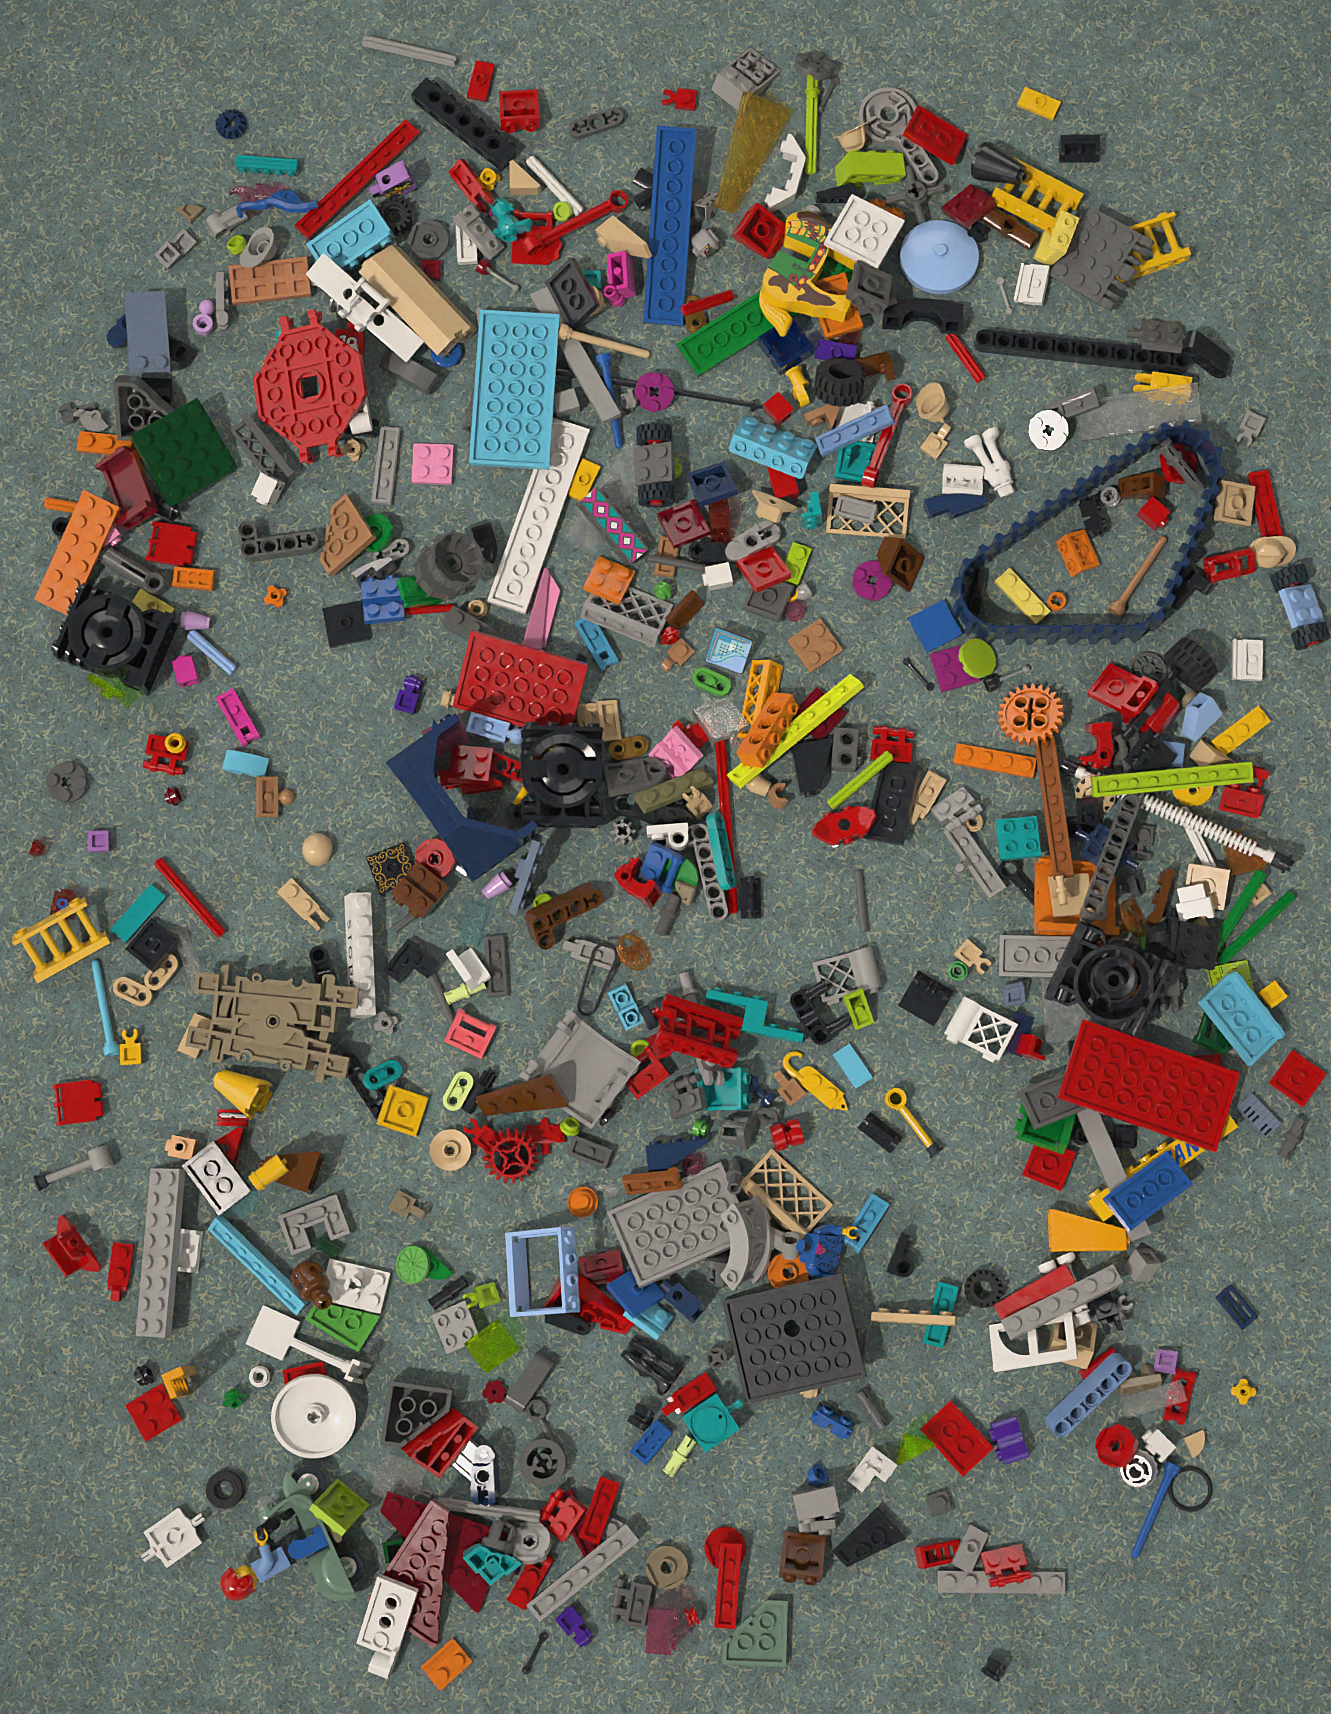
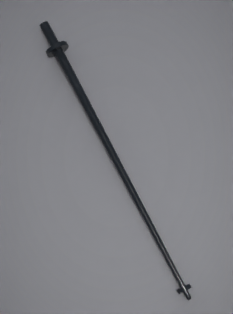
(569, 373)

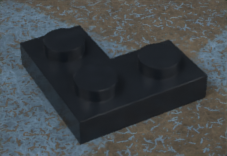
(1085, 818)
(410, 957)

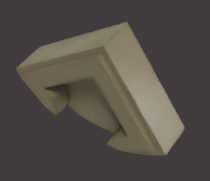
(190, 212)
(686, 891)

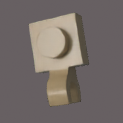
(935, 443)

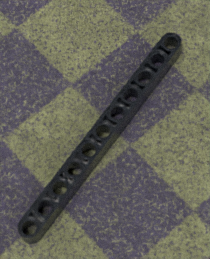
(1072, 355)

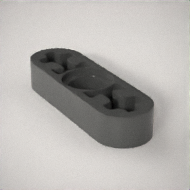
(597, 116)

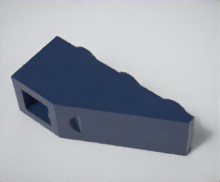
(668, 1155)

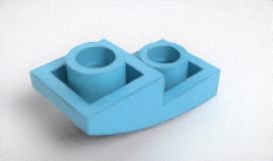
(245, 763)
(625, 1006)

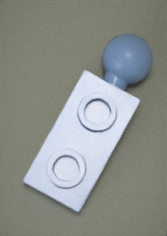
(492, 729)

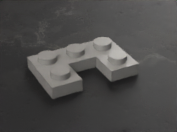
(296, 1221)

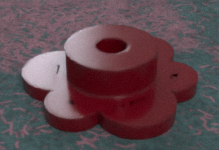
(488, 1392)

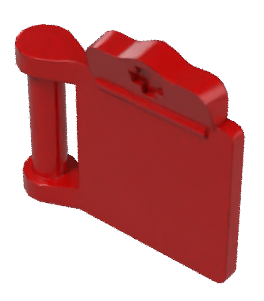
(544, 256)

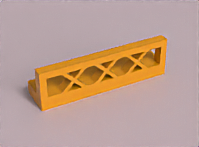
(768, 683)
(175, 1381)

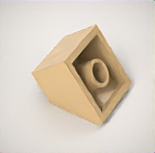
(1085, 1342)

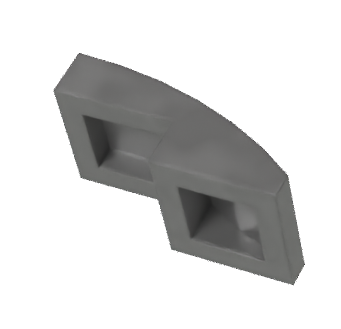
(177, 249)
(377, 568)

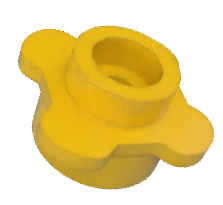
(488, 173)
(1243, 1385)

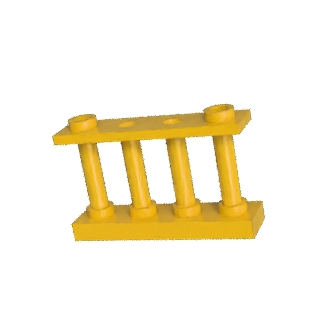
(1046, 185)
(1159, 260)
(78, 950)

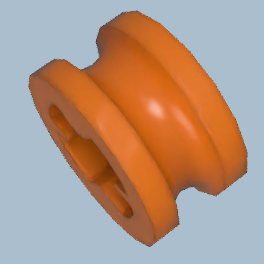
(1054, 607)

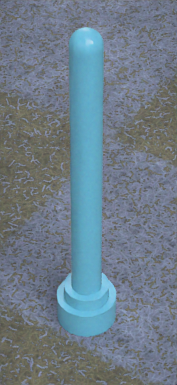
(111, 1047)

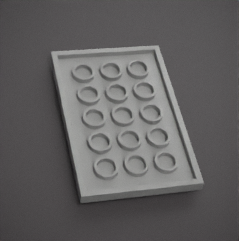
(675, 1227)

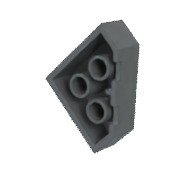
(136, 405)
(412, 1410)

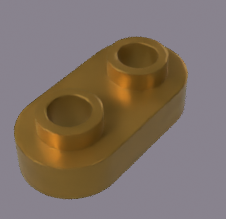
(689, 319)
(628, 748)

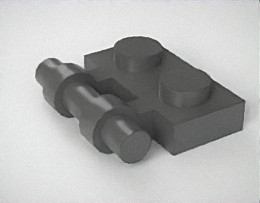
(1142, 837)
(688, 1102)
(637, 1603)

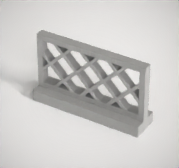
(622, 623)

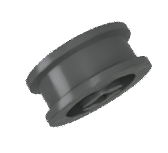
(528, 1470)

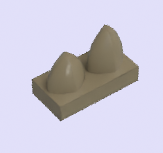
(1147, 1380)

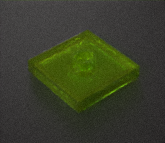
(108, 691)
(491, 1346)

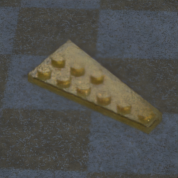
(752, 139)

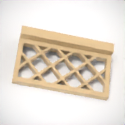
(866, 493)
(776, 1211)

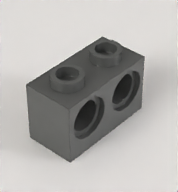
(840, 749)
(1120, 750)

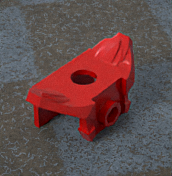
(860, 821)
(70, 1249)

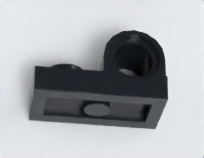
(902, 1246)

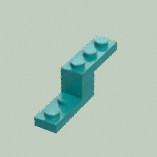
(754, 1015)

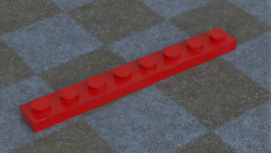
(357, 179)

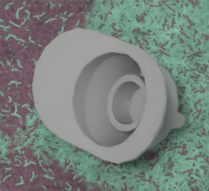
(259, 248)

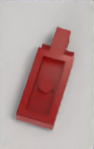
(120, 1269)
(689, 1395)

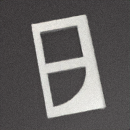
(1006, 1360)

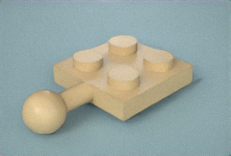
(1215, 885)

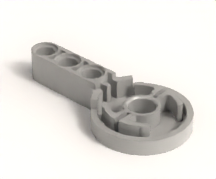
(876, 103)

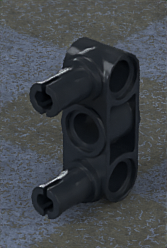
(810, 1017)

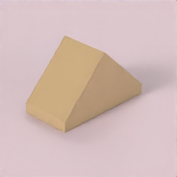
(521, 182)
(1207, 755)

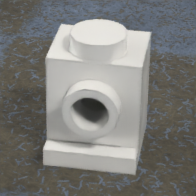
(1157, 1444)

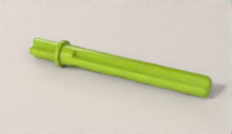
(811, 125)

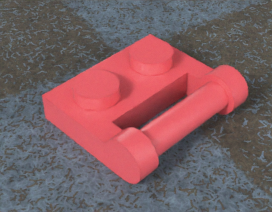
(467, 1040)

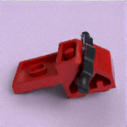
(1139, 700)

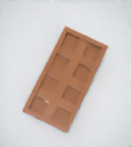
(270, 281)

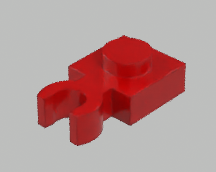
(683, 99)
(481, 1134)

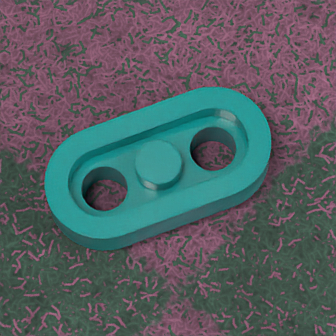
(381, 1075)

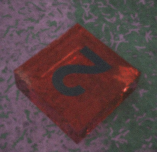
(851, 337)

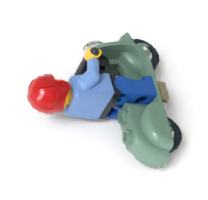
(333, 1570)

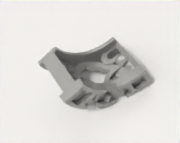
(747, 1260)

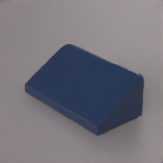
(1024, 1026)

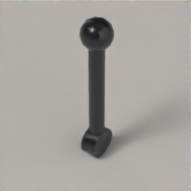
(929, 686)
(542, 1637)

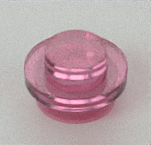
(794, 611)
(692, 1165)

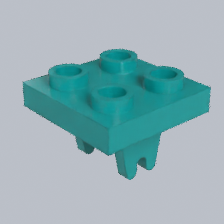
(853, 461)
(1018, 838)

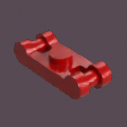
(1181, 1416)

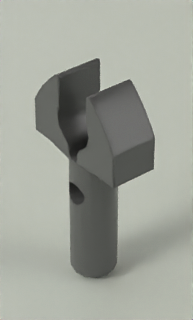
(67, 407)

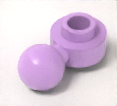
(206, 308)

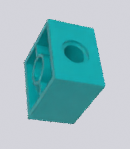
(712, 1421)

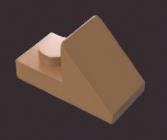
(825, 412)

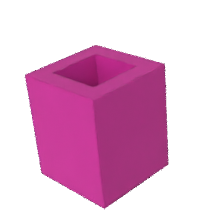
(185, 671)

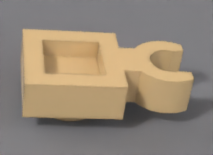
(697, 803)
(970, 955)

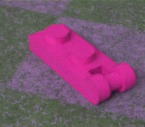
(237, 716)

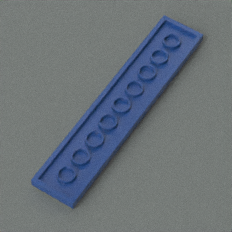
(669, 225)

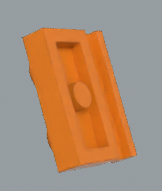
(446, 1664)

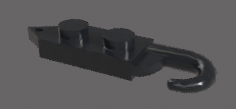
(667, 814)

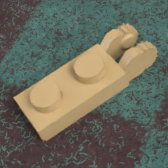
(301, 902)

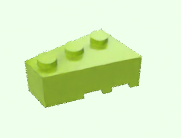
(870, 167)

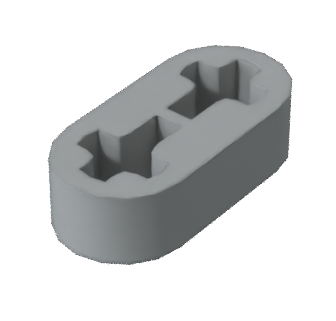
(396, 556)

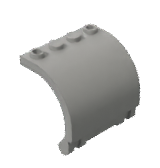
(585, 1068)

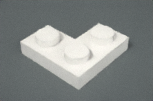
(872, 1464)

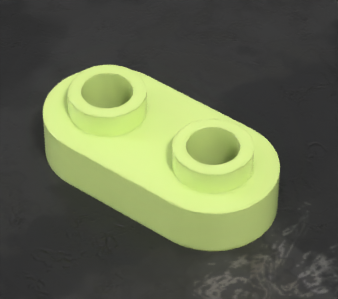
(458, 1091)

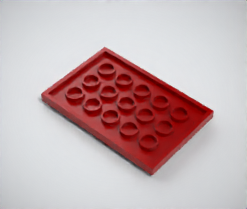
(518, 682)

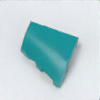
(490, 1562)

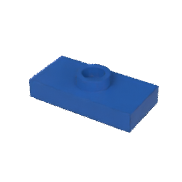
(651, 1442)

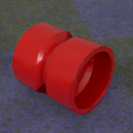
(787, 1134)

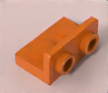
(1077, 552)

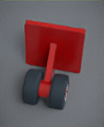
(649, 1017)

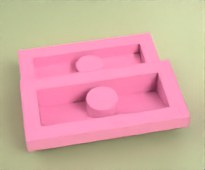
(676, 753)

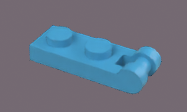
(596, 643)
(866, 1221)

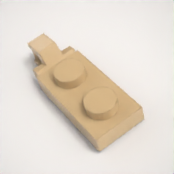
(926, 796)

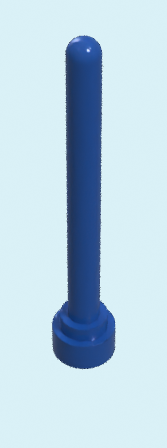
(604, 361)
(1170, 1472)

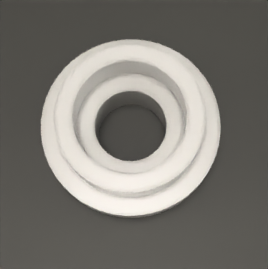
(252, 1376)

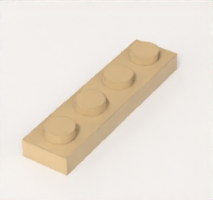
(923, 1317)

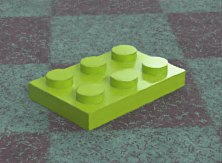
(339, 1507)

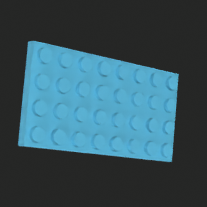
(514, 389)

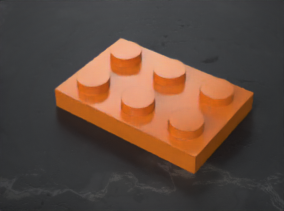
(837, 285)

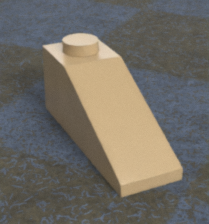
(620, 238)

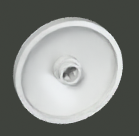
(313, 1416)

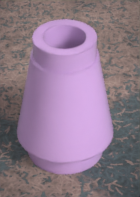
(193, 621)
(497, 885)

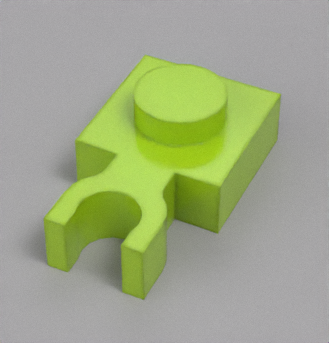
(484, 1295)

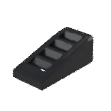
(836, 194)

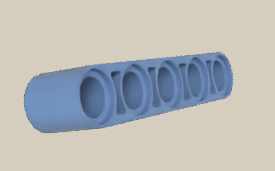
(1088, 1395)

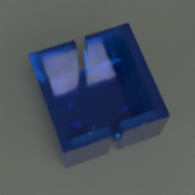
(787, 350)

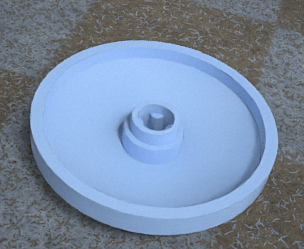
(939, 257)

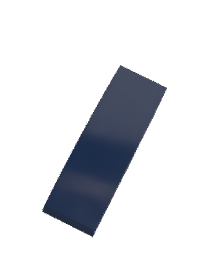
(954, 505)

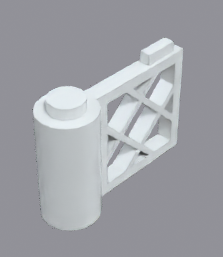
(964, 1025)

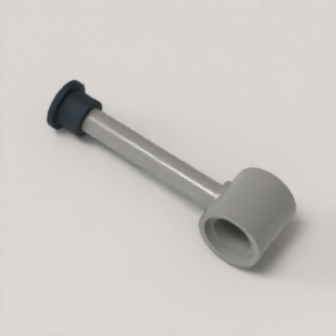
(98, 1159)

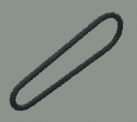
(606, 981)

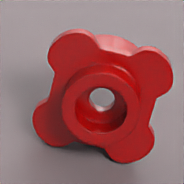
(670, 636)

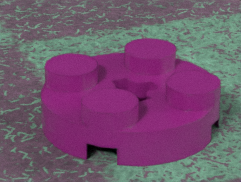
(654, 379)
(868, 591)

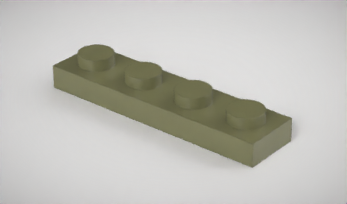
(672, 790)

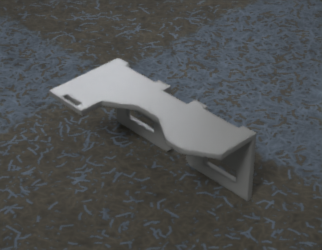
(707, 199)

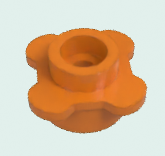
(269, 599)

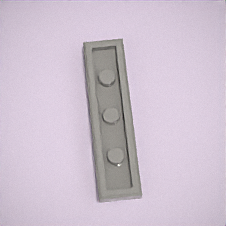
(386, 465)

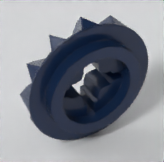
(231, 132)

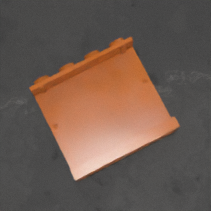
(1064, 926)

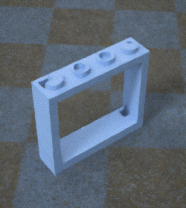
(518, 1271)

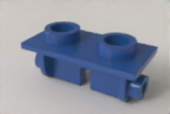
(842, 1424)

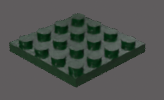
(183, 452)

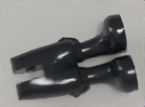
(646, 1360)

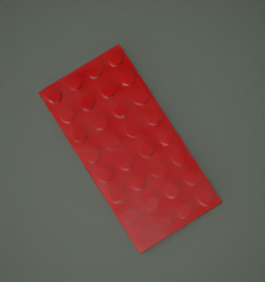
(1148, 1086)

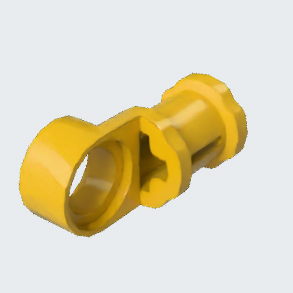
(799, 384)

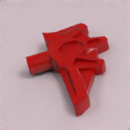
(544, 1135)

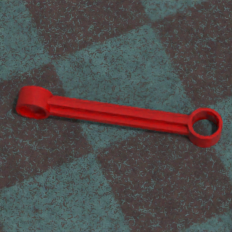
(537, 242)
(871, 472)

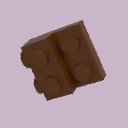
(419, 891)
(802, 1558)

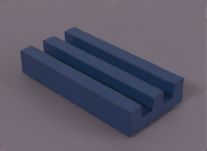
(1242, 1326)

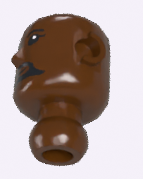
(312, 1284)

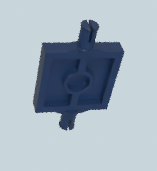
(1094, 844)

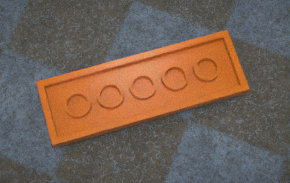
(77, 551)

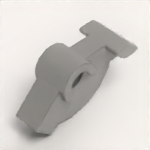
(91, 420)

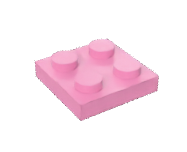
(432, 464)

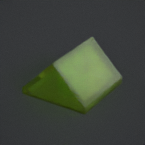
(910, 1447)

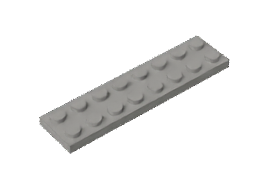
(160, 1253)

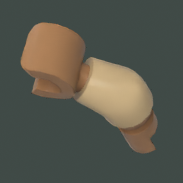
(763, 787)

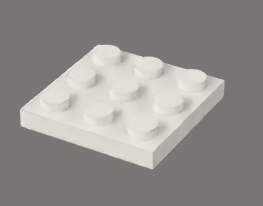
(864, 232)

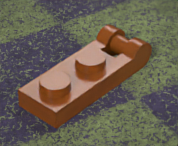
(653, 1181)

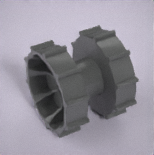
(462, 555)

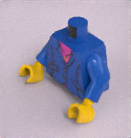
(822, 1249)

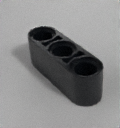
(1206, 354)

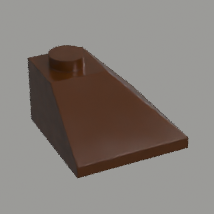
(899, 562)

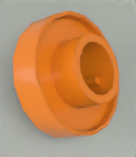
(582, 1202)

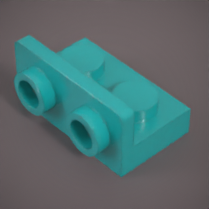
(813, 516)

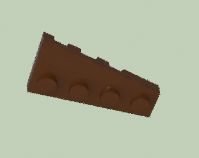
(526, 1096)

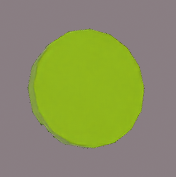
(977, 658)

